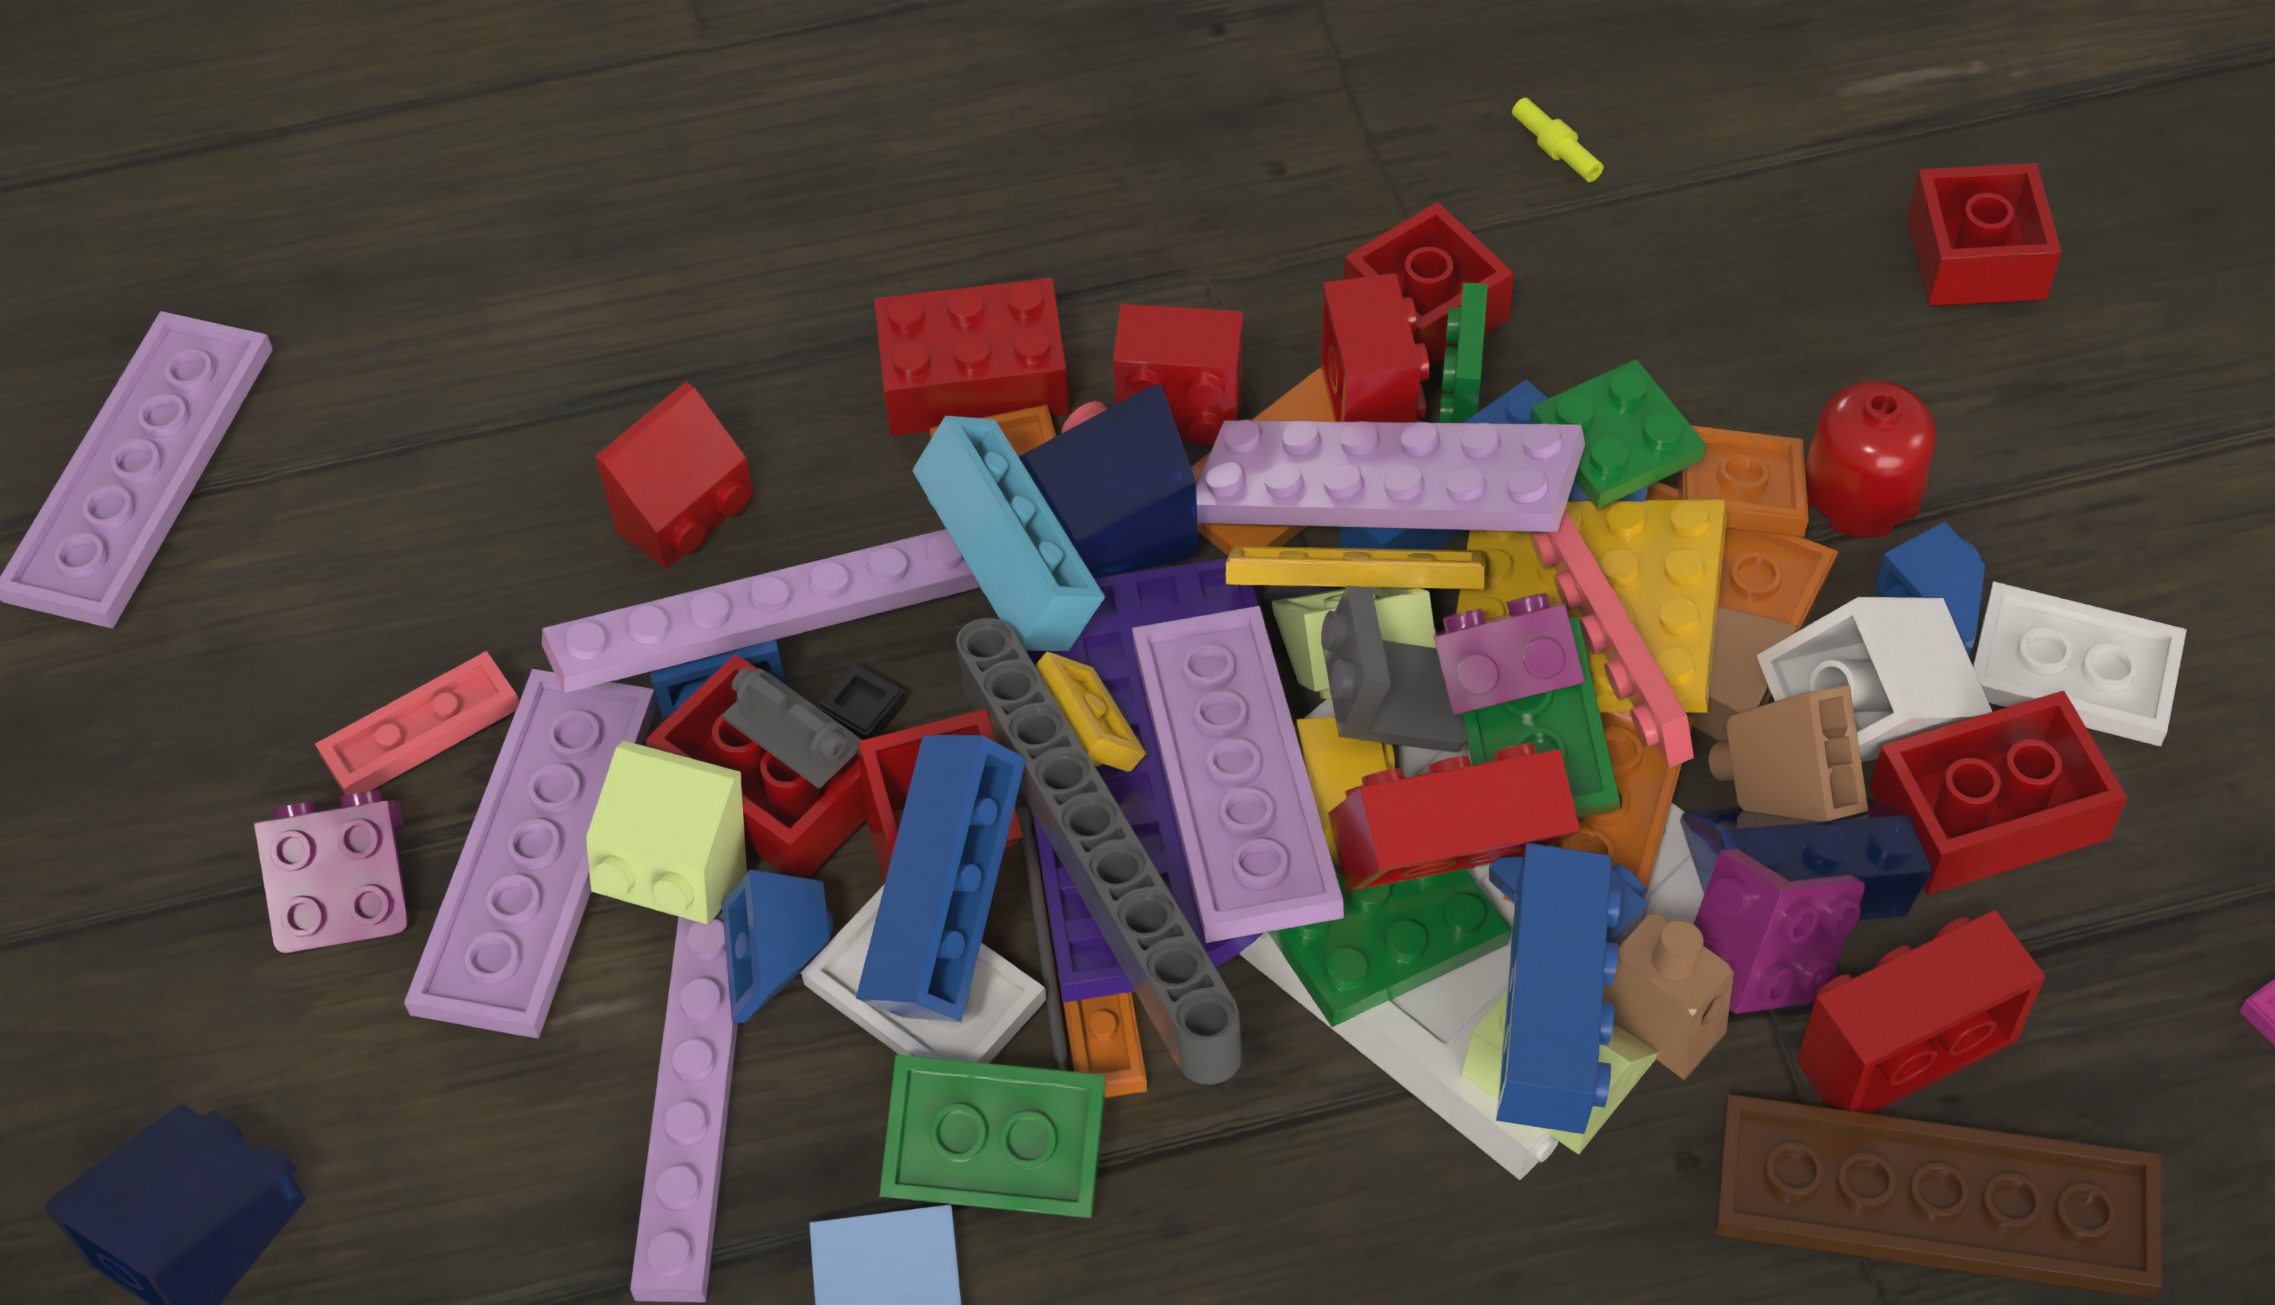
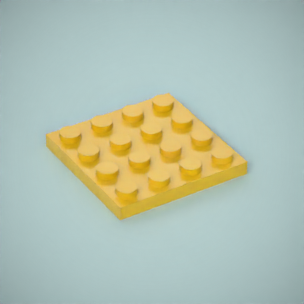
(1662, 568)

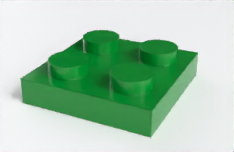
(1464, 362)
(1628, 432)

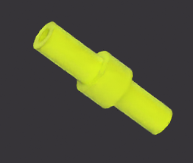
(1557, 139)

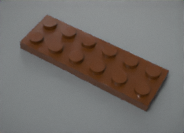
(1941, 1196)

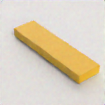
(1356, 567)

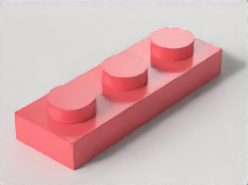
(418, 725)

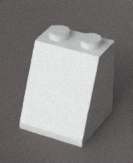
(1900, 663)

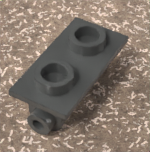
(789, 727)

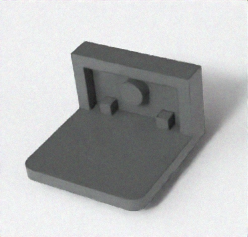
(1385, 687)

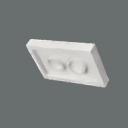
(2108, 663)
(995, 1009)

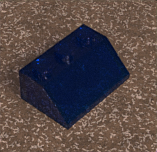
(1871, 846)

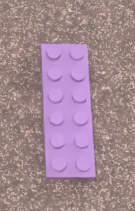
(134, 470)
(1391, 475)
(1236, 776)
(526, 860)

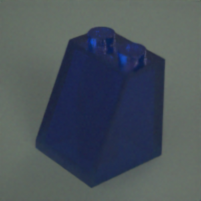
(1121, 486)
(179, 1209)

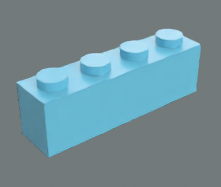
(1007, 533)

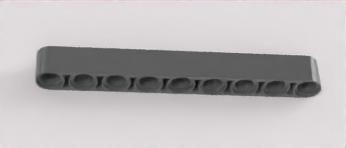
(1103, 856)

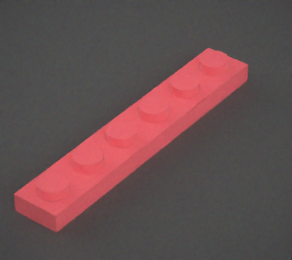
(1609, 630)

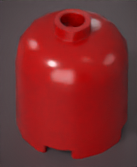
(1870, 458)

